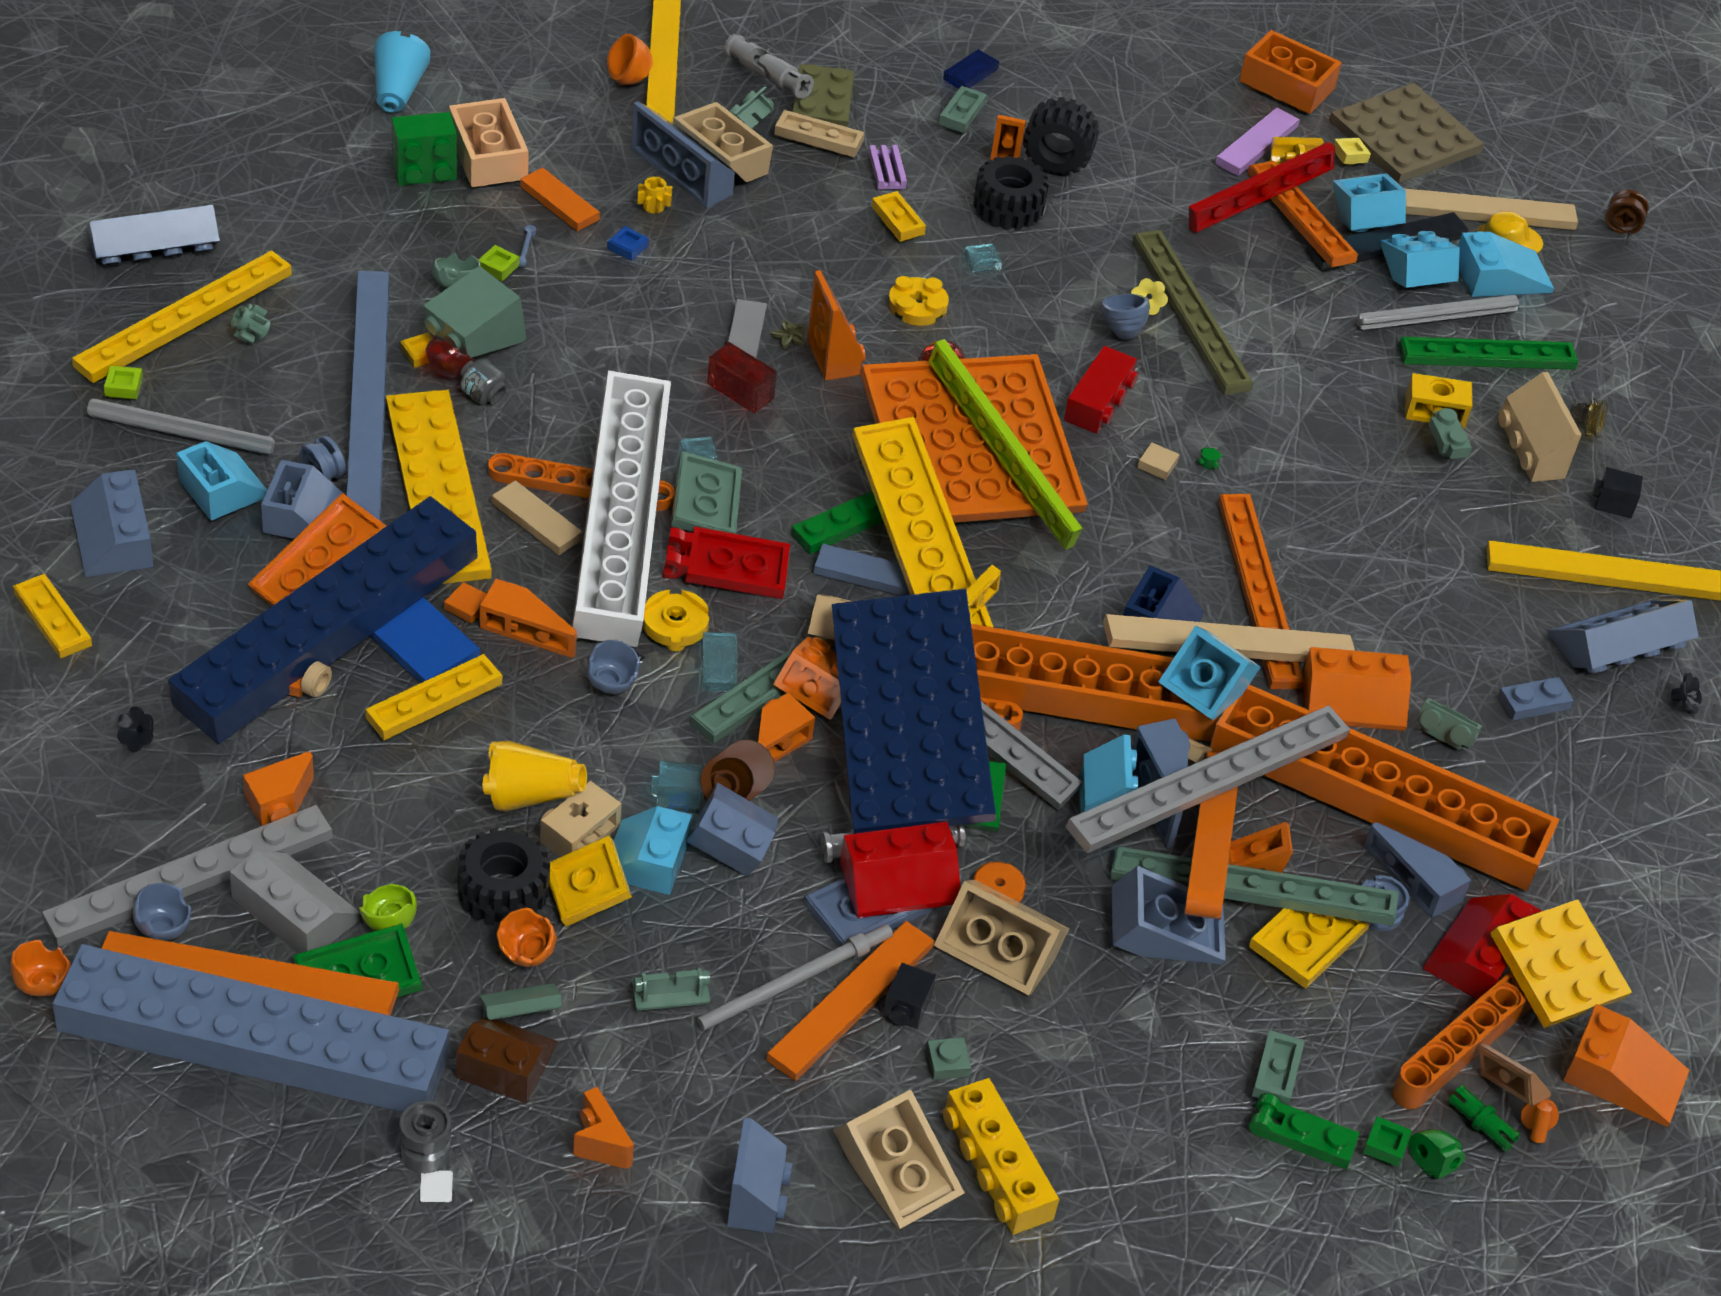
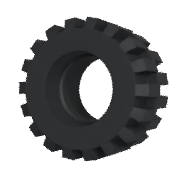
(1066, 119)
(1010, 192)
(502, 854)

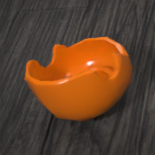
(526, 937)
(37, 969)

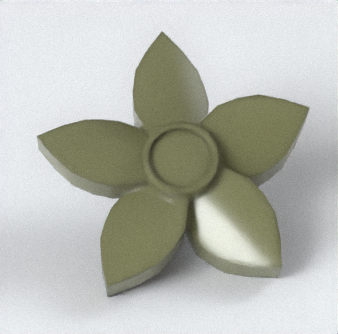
(790, 334)

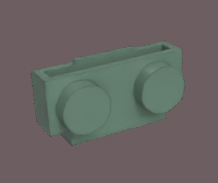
(1449, 434)
(1448, 725)

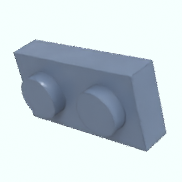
(1535, 698)

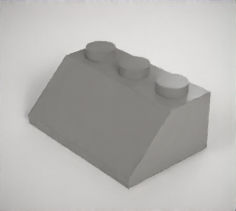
(291, 901)

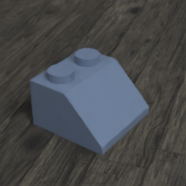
(733, 830)
(758, 1180)

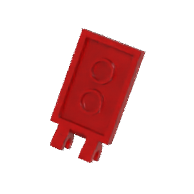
(728, 561)

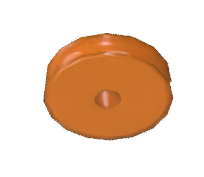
(1004, 874)

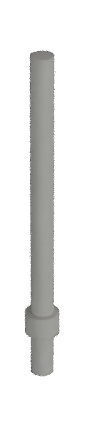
(855, 947)

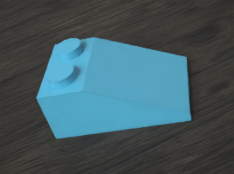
(1500, 266)

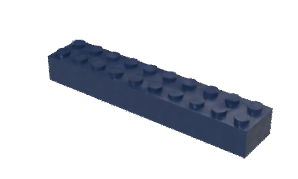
(322, 619)

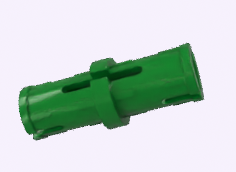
(1484, 1118)

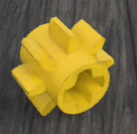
(654, 195)

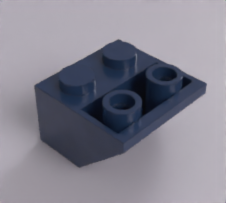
(1163, 597)

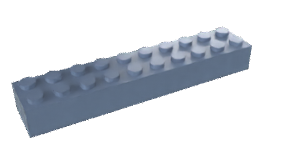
(251, 1029)

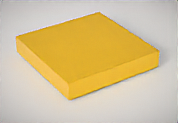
(588, 881)

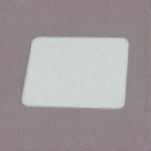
(436, 1186)

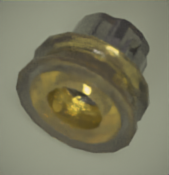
(1590, 416)

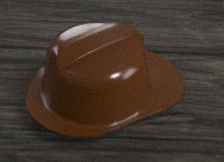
(741, 767)

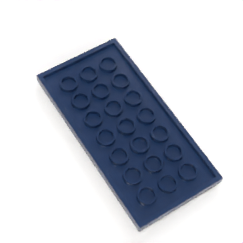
(912, 712)

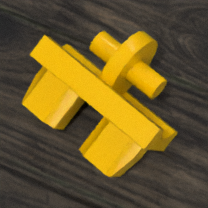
(1289, 147)

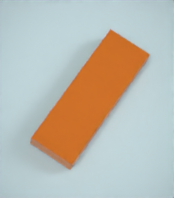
(560, 199)

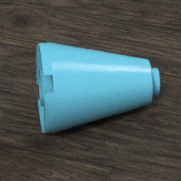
(398, 68)

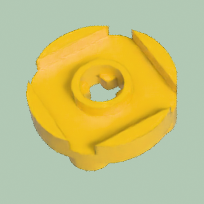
(908, 290)
(671, 632)

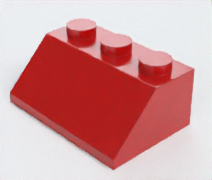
(901, 869)
(1468, 953)

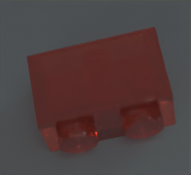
(741, 377)

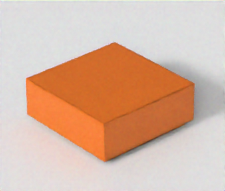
(465, 602)

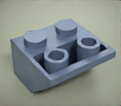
(295, 499)

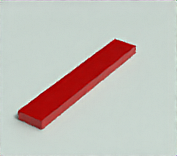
(1261, 187)

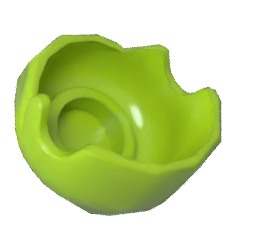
(389, 907)

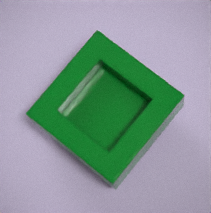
(1387, 1141)

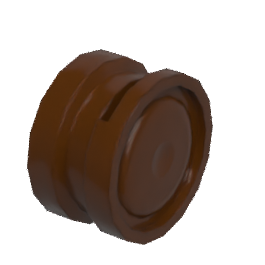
(1627, 212)

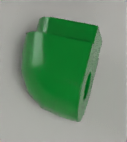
(1436, 1152)

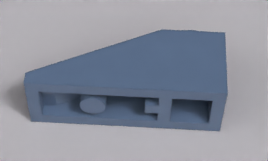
(1425, 872)

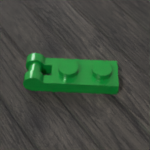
(1303, 1131)

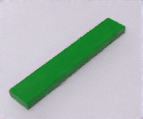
(1488, 353)

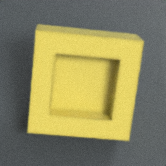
(1351, 151)

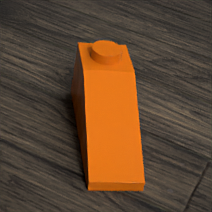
(524, 617)

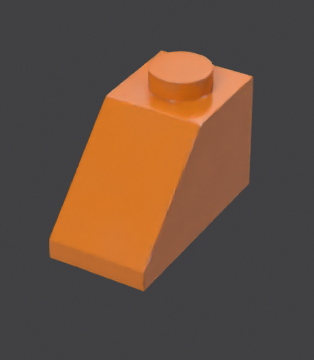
(1008, 137)
(785, 726)
(278, 788)

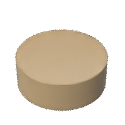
(316, 679)

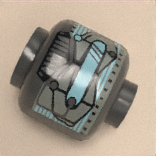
(483, 382)

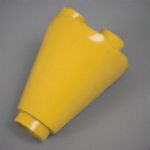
(530, 776)

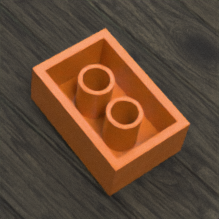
(1290, 71)

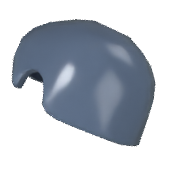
(612, 667)
(161, 912)

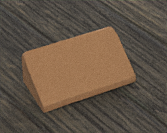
(1511, 1076)

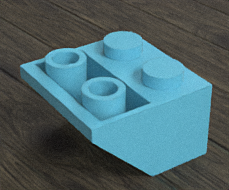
(1421, 259)
(218, 479)
(1107, 773)

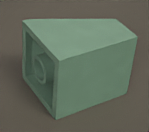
(476, 315)

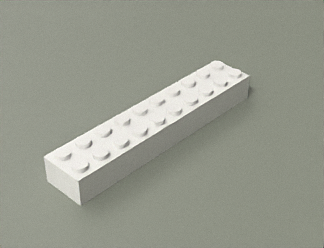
(622, 509)

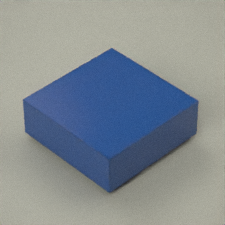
(628, 243)

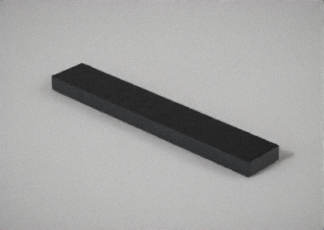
(1369, 243)

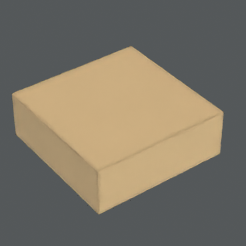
(1158, 461)

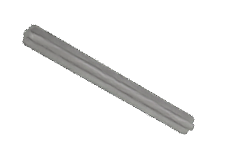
(1437, 312)
(181, 427)

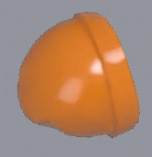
(629, 60)

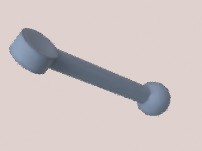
(529, 231)

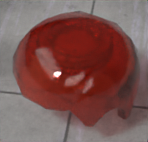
(446, 358)

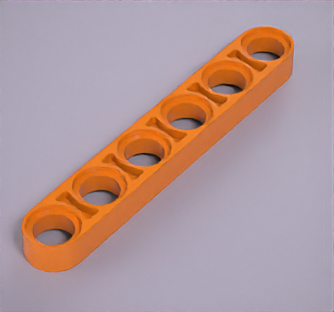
(551, 472)

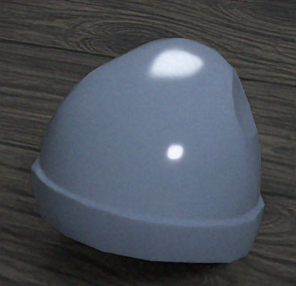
(1126, 314)

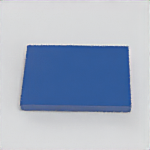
(425, 641)

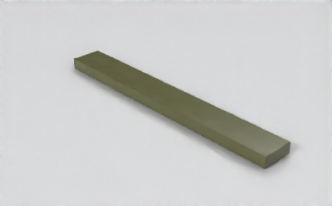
(1193, 313)

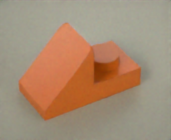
(1263, 849)
(603, 1136)

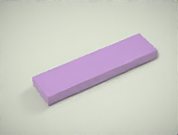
(1256, 141)

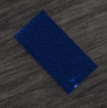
(971, 69)

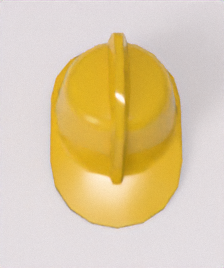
(1514, 228)

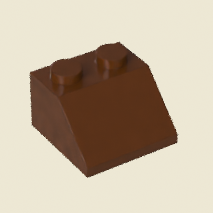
(503, 1058)

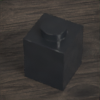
(1617, 492)
(909, 996)

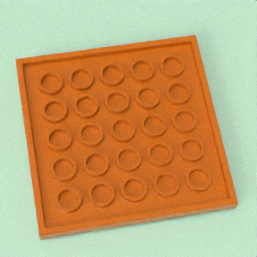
(965, 465)

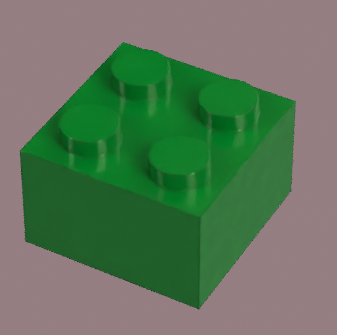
(424, 148)

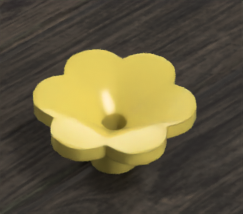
(1156, 289)

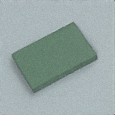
(706, 494)

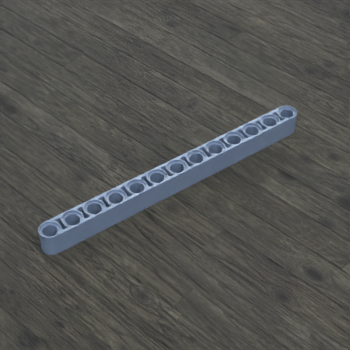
(369, 391)

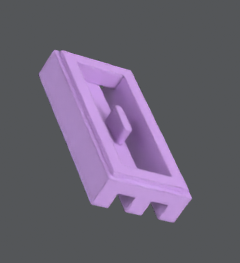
(885, 154)

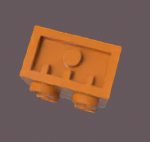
(812, 676)

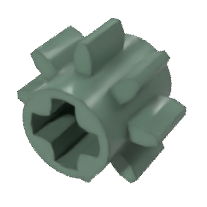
(250, 323)

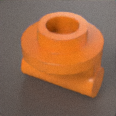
(1540, 1119)

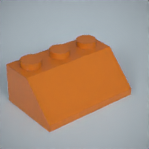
(1359, 686)

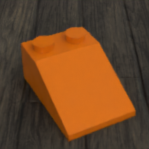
(831, 335)
(1626, 1067)

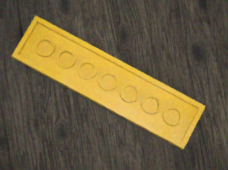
(435, 464)
(914, 509)

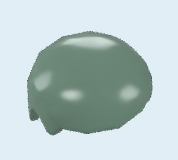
(452, 269)

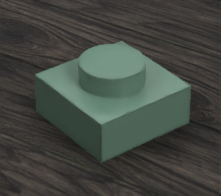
(948, 1058)

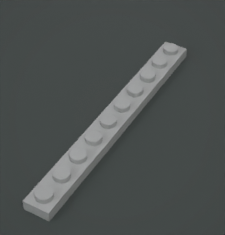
(1206, 779)

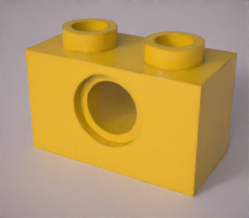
(1435, 393)

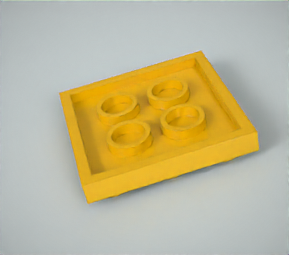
(1560, 963)

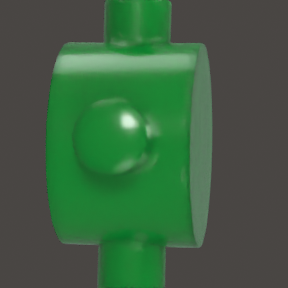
(1209, 458)

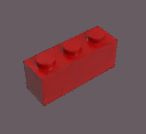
(1101, 390)

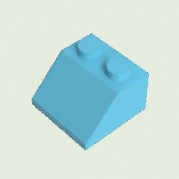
(1370, 202)
(1208, 673)
(653, 847)

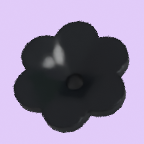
(1688, 693)
(135, 728)

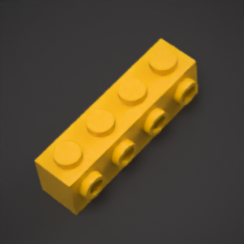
(1000, 1156)

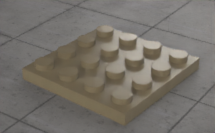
(1407, 132)

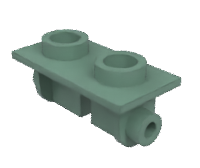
(753, 105)
(670, 991)

